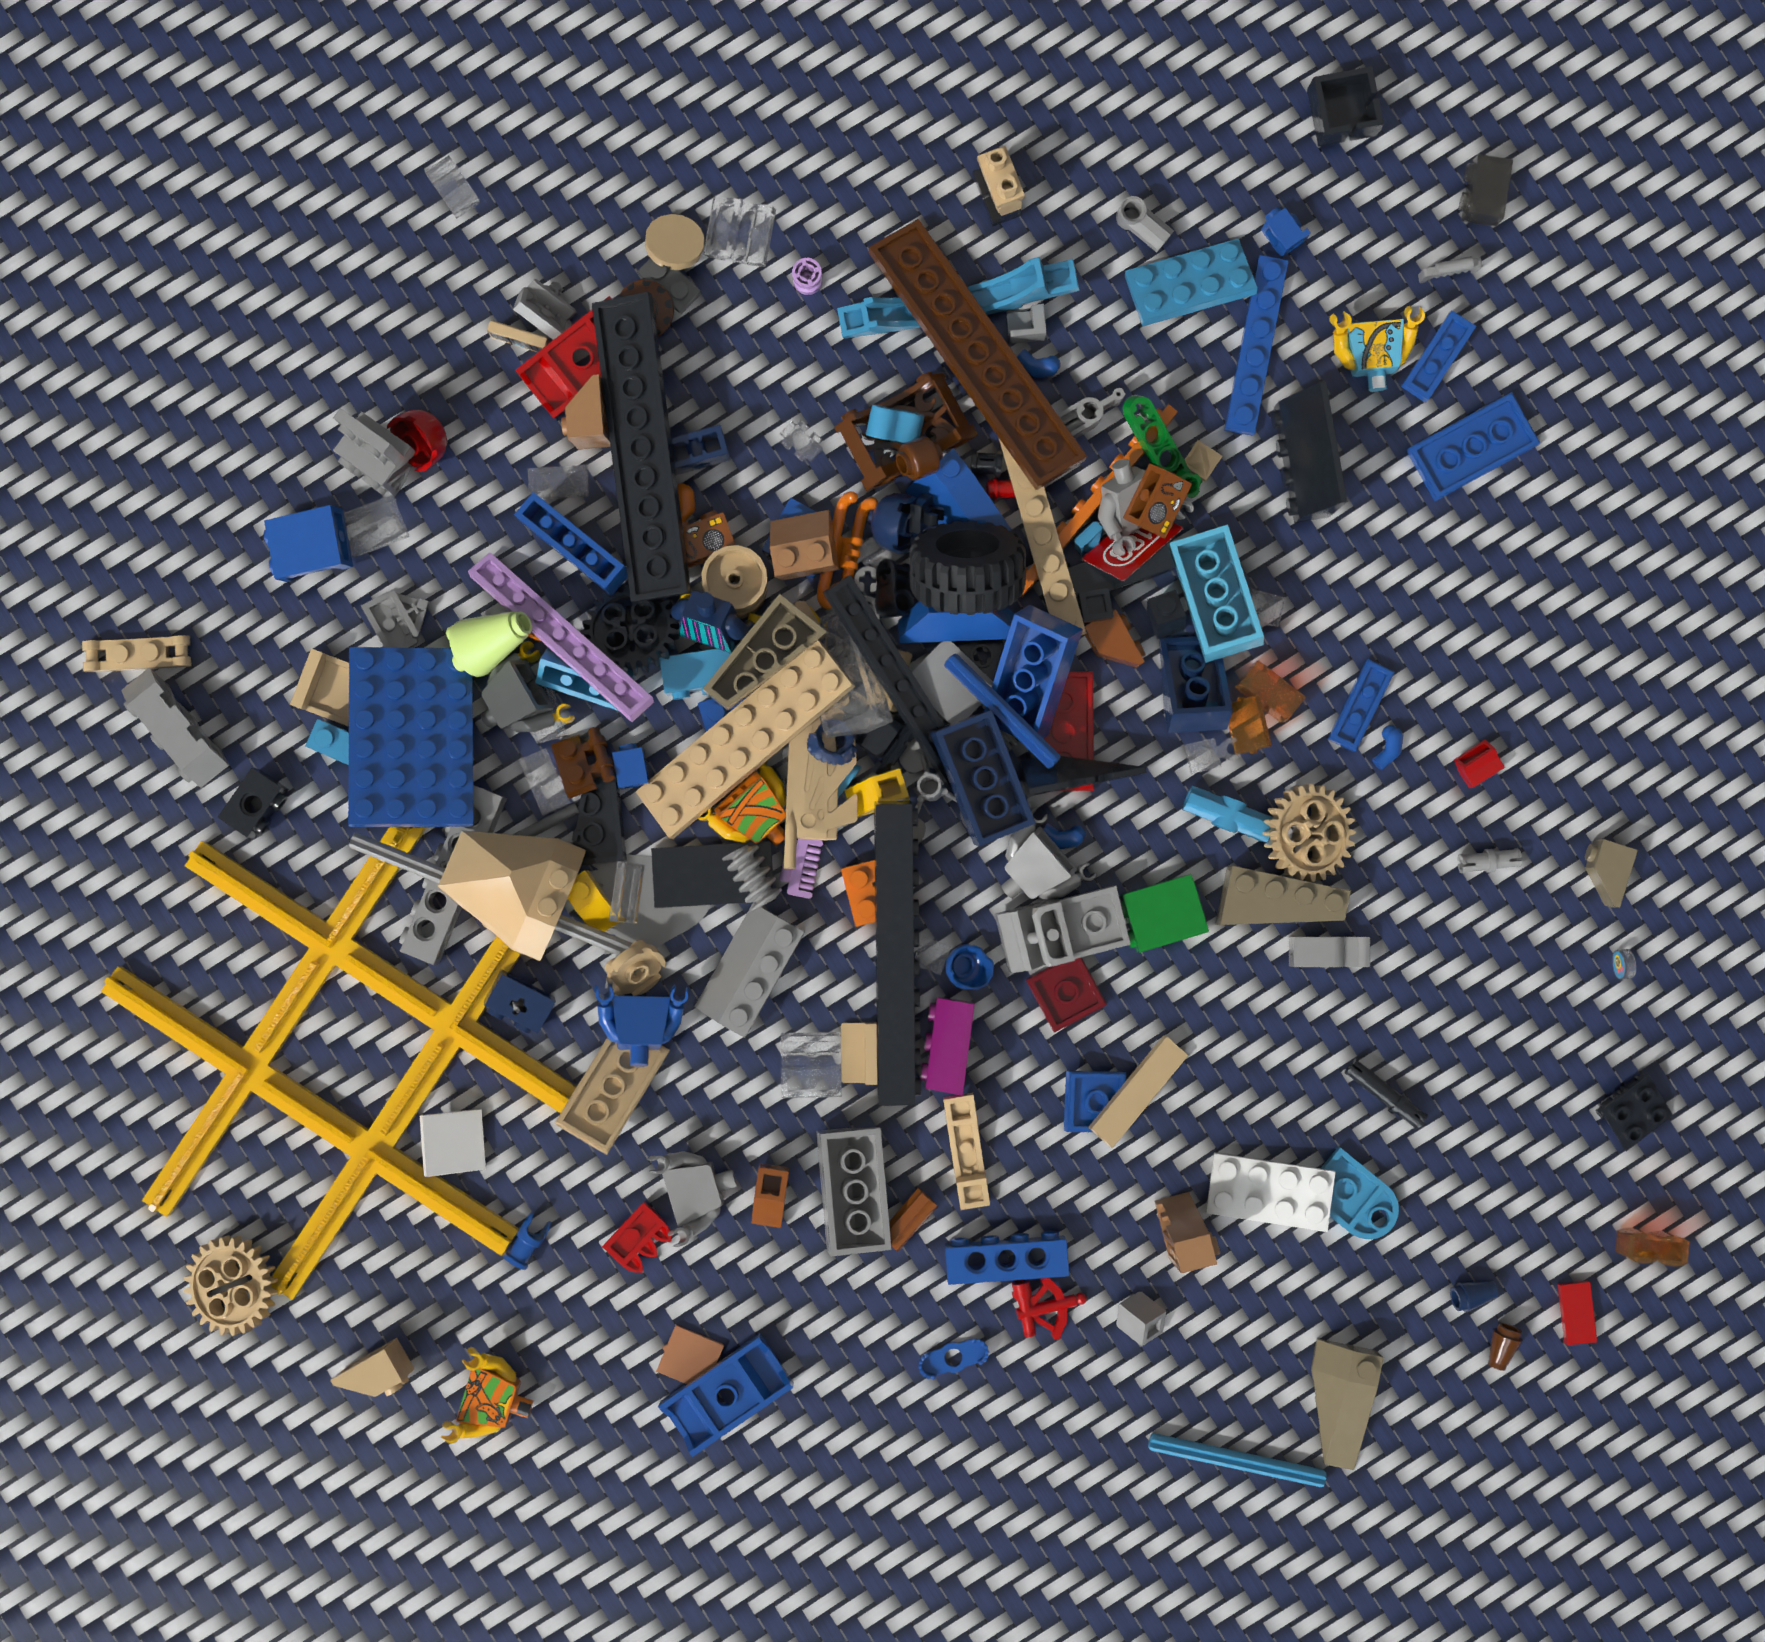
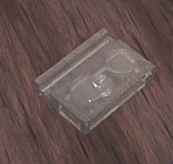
(374, 526)

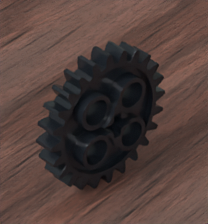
(657, 626)

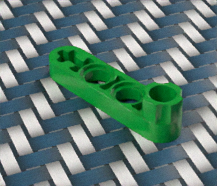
(1162, 442)

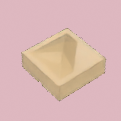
(1202, 460)

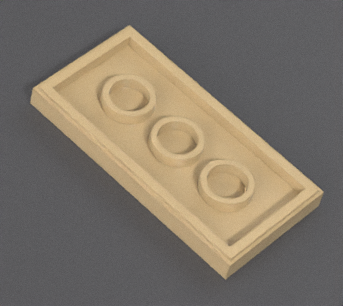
(608, 1095)

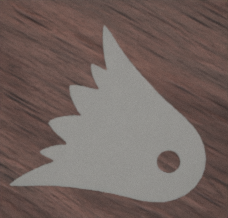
(653, 924)

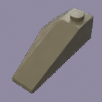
(1345, 1392)

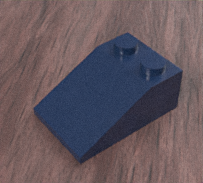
(1193, 690)

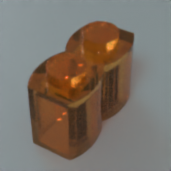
(1652, 1247)

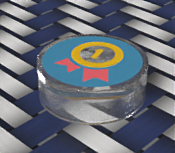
(1624, 964)

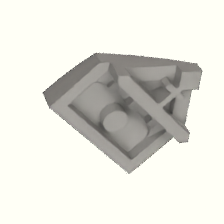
(545, 308)
(396, 619)

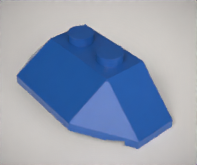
(929, 625)

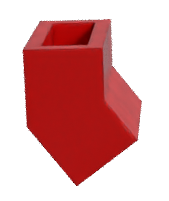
(1478, 764)

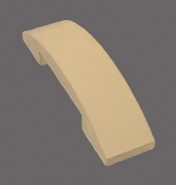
(966, 1151)

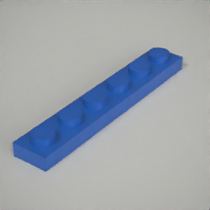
(1256, 346)

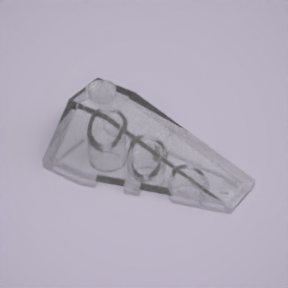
(866, 704)

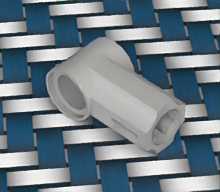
(1146, 226)

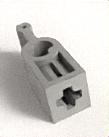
(1074, 418)
(1329, 951)

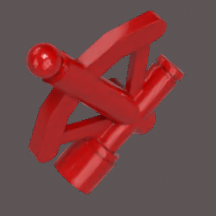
(1030, 1310)

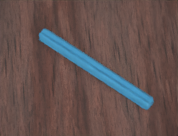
(1237, 1460)

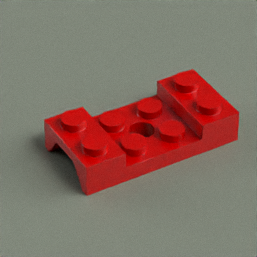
(552, 372)

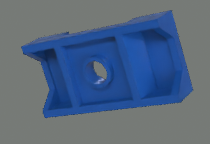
(753, 1377)

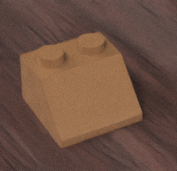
(586, 417)
(803, 545)

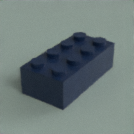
(982, 778)

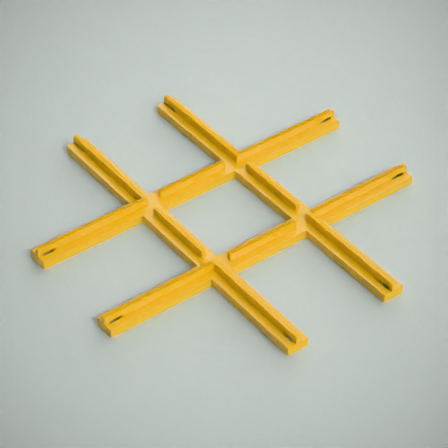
(250, 1067)

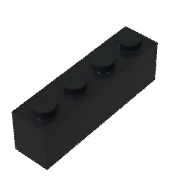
(1088, 577)

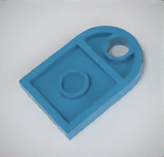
(1358, 1195)

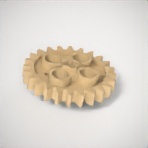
(1309, 832)
(240, 1312)

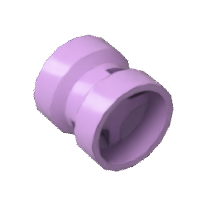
(808, 282)

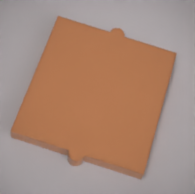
(688, 1355)

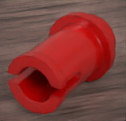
(999, 489)

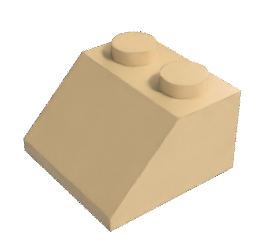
(377, 1372)

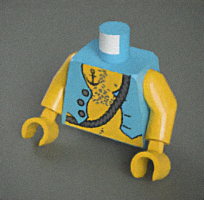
(1375, 346)

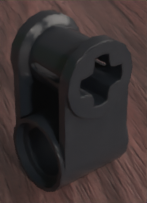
(893, 591)

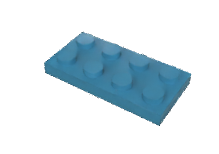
(1190, 282)

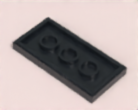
(700, 875)

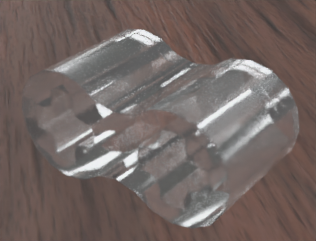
(452, 187)

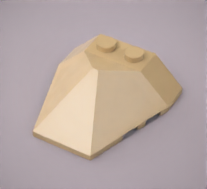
(513, 885)

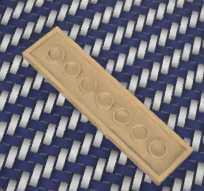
(745, 739)

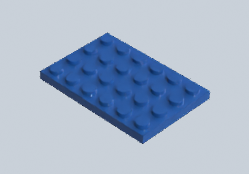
(409, 739)

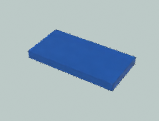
(1473, 446)

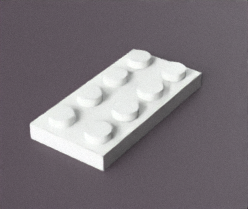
(1270, 1192)

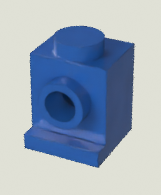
(1284, 231)

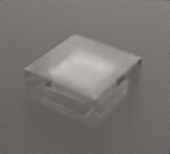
(932, 954)

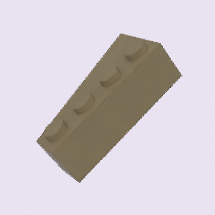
(767, 648)
(1270, 898)

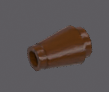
(1504, 1345)

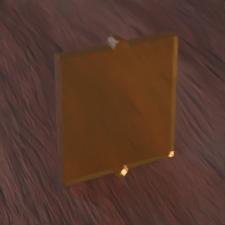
(1249, 725)

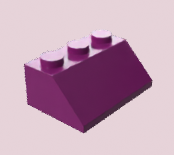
(948, 1045)

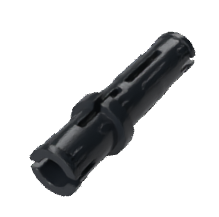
(1386, 1094)

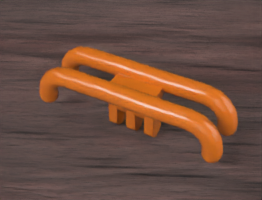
(846, 547)

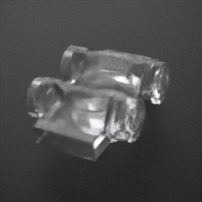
(805, 445)

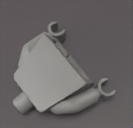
(1115, 500)
(1039, 865)
(692, 1191)

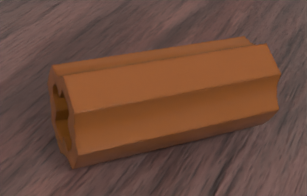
(910, 1218)

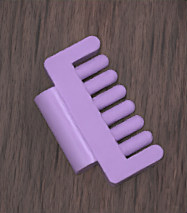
(794, 876)

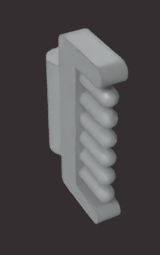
(1450, 267)

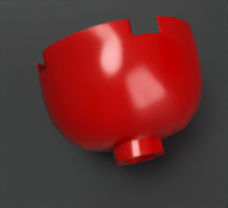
(423, 434)

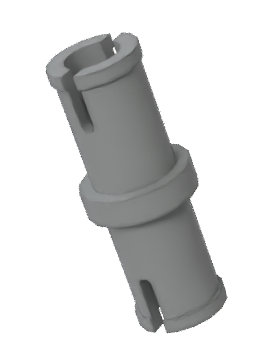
(1489, 860)

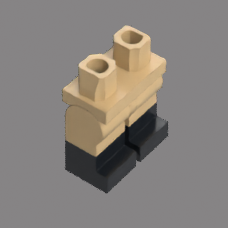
(999, 182)

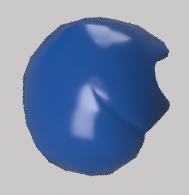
(969, 967)

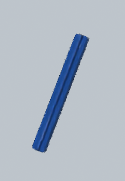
(1002, 711)

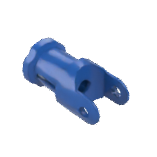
(525, 1244)

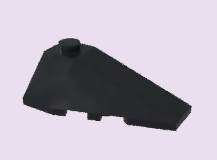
(1070, 773)

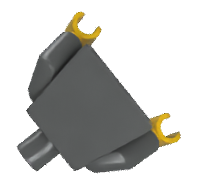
(515, 697)

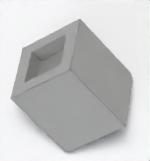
(1027, 325)
(1141, 1318)

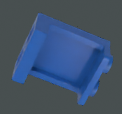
(307, 542)

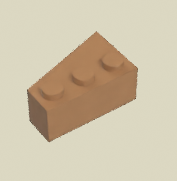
(1185, 1234)

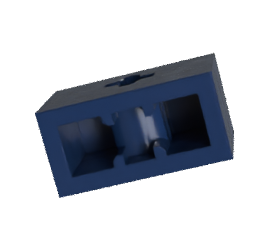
(699, 449)
(508, 988)

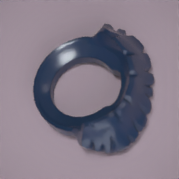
(816, 748)

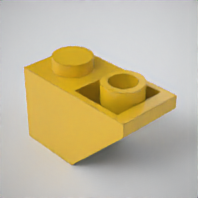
(882, 787)

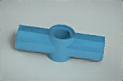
(1226, 813)

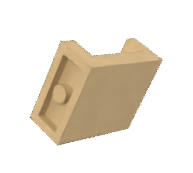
(324, 687)

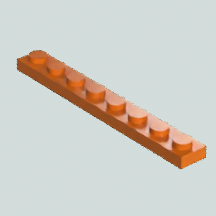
(1085, 509)

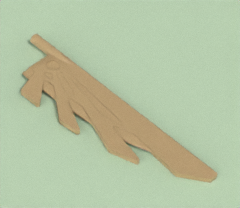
(813, 788)

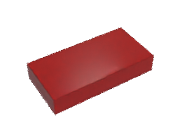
(1577, 1312)

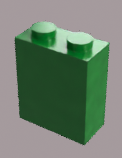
(1163, 913)

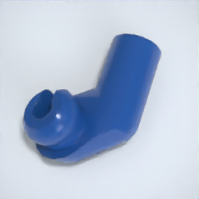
(1039, 367)
(1392, 749)
(1065, 839)

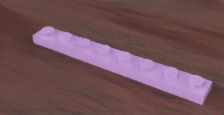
(562, 637)

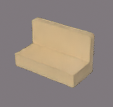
(859, 1053)

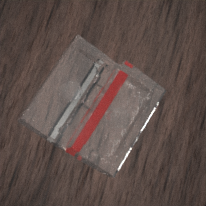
(739, 231)
(811, 1065)

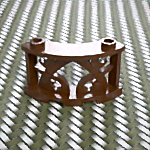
(885, 469)

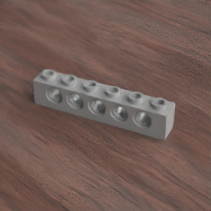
(412, 939)

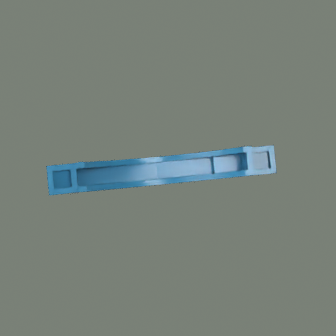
(1003, 293)

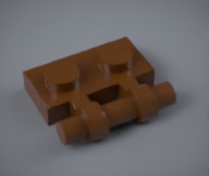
(573, 762)

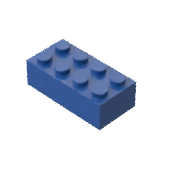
(1035, 666)

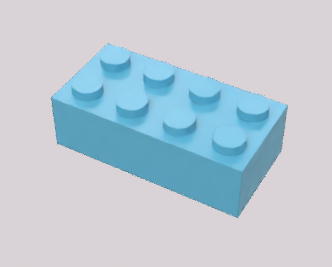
(1216, 593)

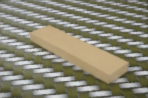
(1138, 1091)

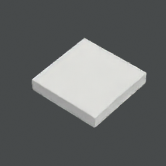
(452, 1142)

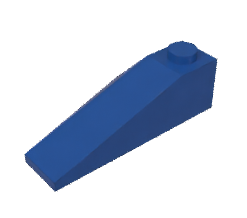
(958, 493)

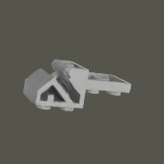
(372, 451)
(1062, 929)

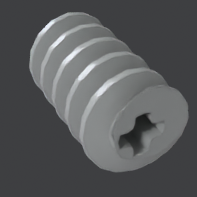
(753, 876)

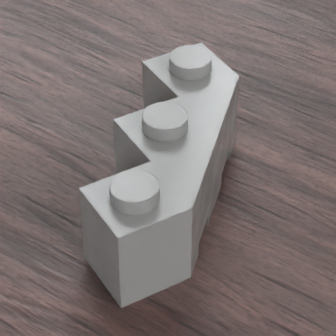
(173, 728)

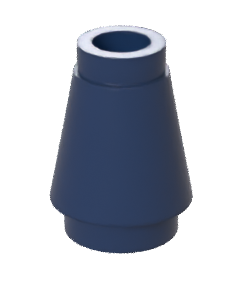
(1471, 1295)

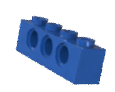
(572, 543)
(1021, 1268)

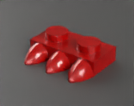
(635, 1237)

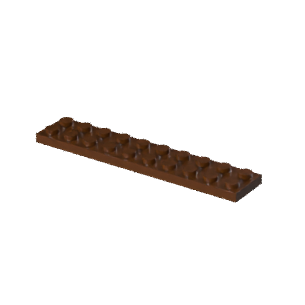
(977, 354)

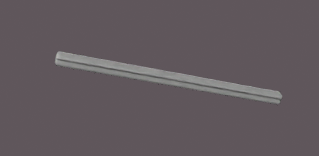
(434, 872)

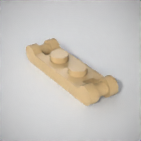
(136, 654)

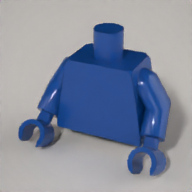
(640, 1021)

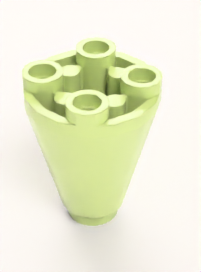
(486, 640)

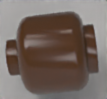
(919, 458)

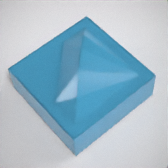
(1088, 538)

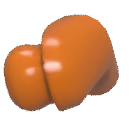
(686, 500)

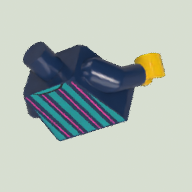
(711, 620)

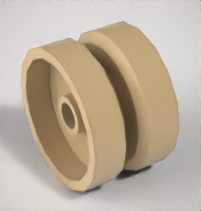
(740, 565)

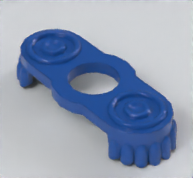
(934, 1362)

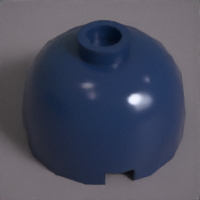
(891, 522)

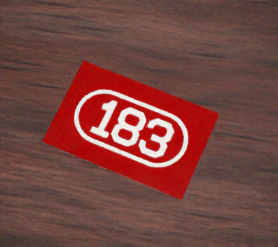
(1123, 566)

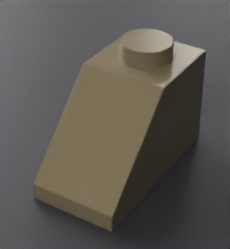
(1609, 869)

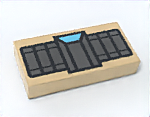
(516, 336)

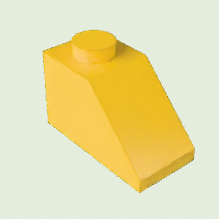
(591, 902)

